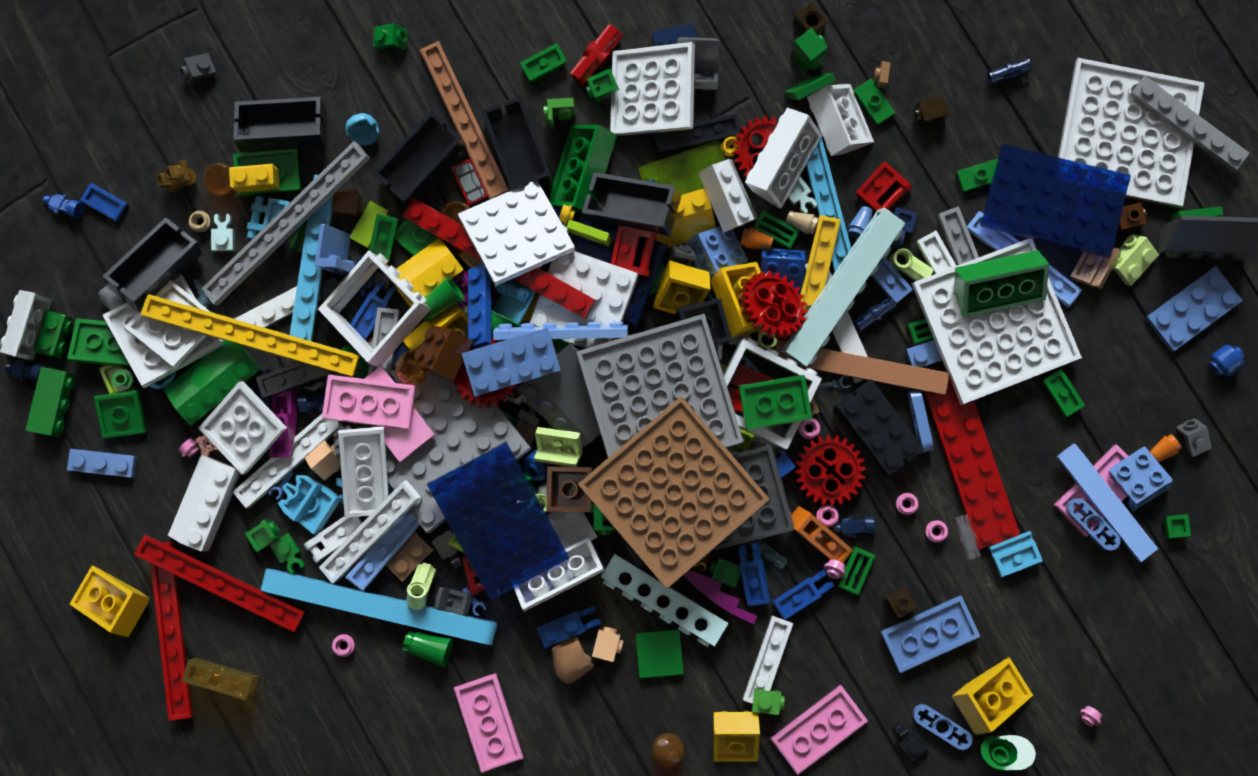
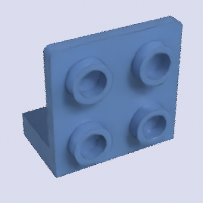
(716, 250)
(333, 251)
(1141, 478)

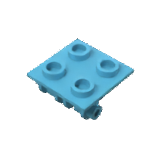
(513, 300)

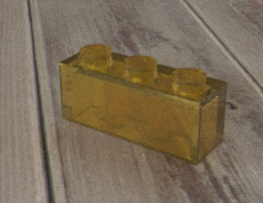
(220, 678)

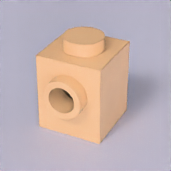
(323, 460)
(607, 644)

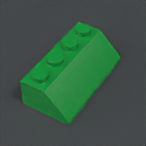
(584, 153)
(1001, 283)
(210, 380)

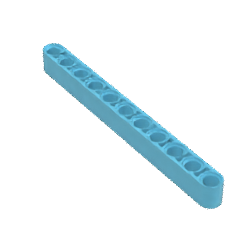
(378, 606)

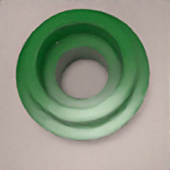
(128, 382)

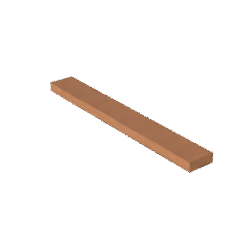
(464, 120)
(876, 369)

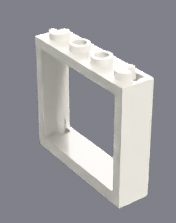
(350, 287)
(788, 364)

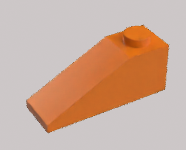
(819, 535)

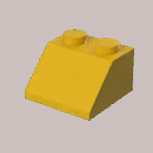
(681, 287)
(735, 736)

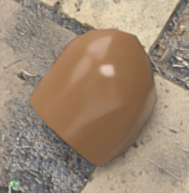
(571, 661)

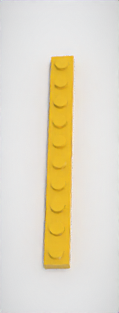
(250, 335)

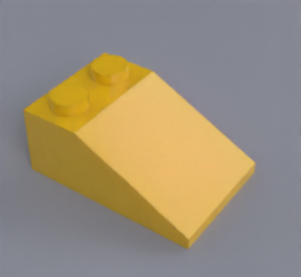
(109, 602)
(992, 697)

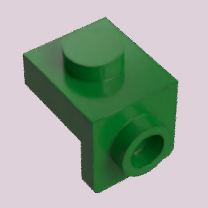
(390, 36)
(263, 534)

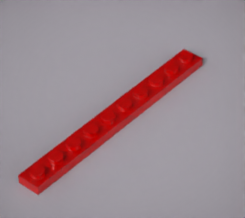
(535, 279)

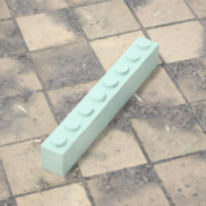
(843, 286)

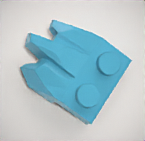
(309, 503)

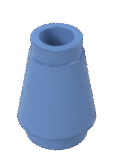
(860, 222)

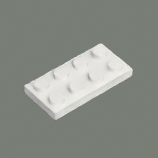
(363, 470)

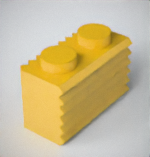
(254, 178)

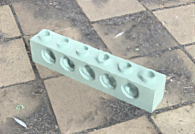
(715, 624)

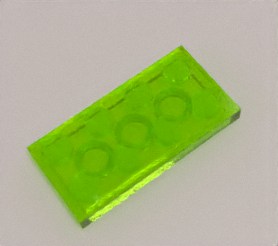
(683, 168)

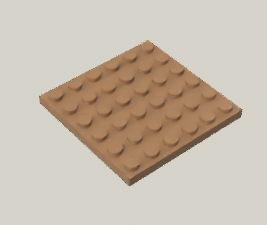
(673, 492)

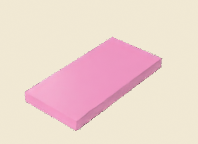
(369, 402)
(402, 441)
(1110, 459)
(488, 722)
(819, 729)

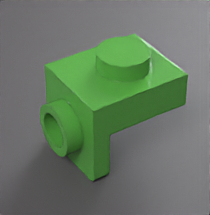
(767, 701)

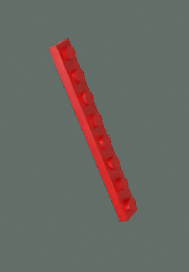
(219, 583)
(171, 642)

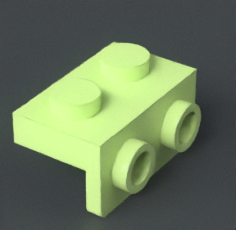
(1134, 258)
(558, 447)

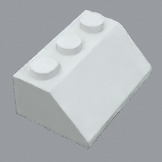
(840, 119)
(727, 195)
(24, 325)

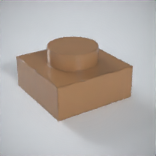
(881, 74)

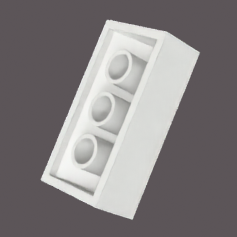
(784, 157)
(204, 503)
(582, 565)

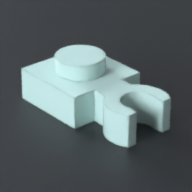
(799, 194)
(223, 238)

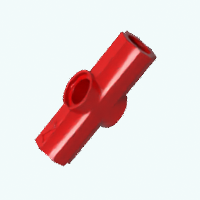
(596, 55)

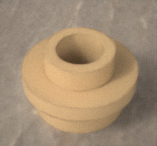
(194, 219)

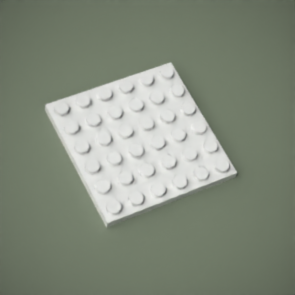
(1122, 135)
(996, 346)

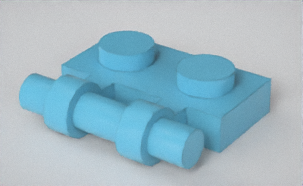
(272, 209)

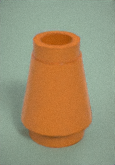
(755, 239)
(1165, 448)

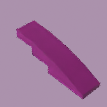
(285, 408)
(711, 588)

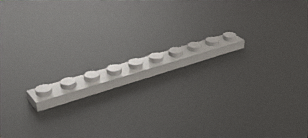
(285, 223)

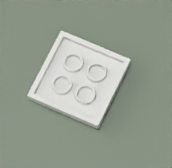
(166, 340)
(242, 427)

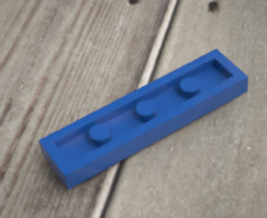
(479, 307)

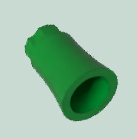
(443, 298)
(428, 647)

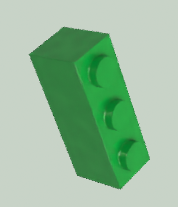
(50, 402)

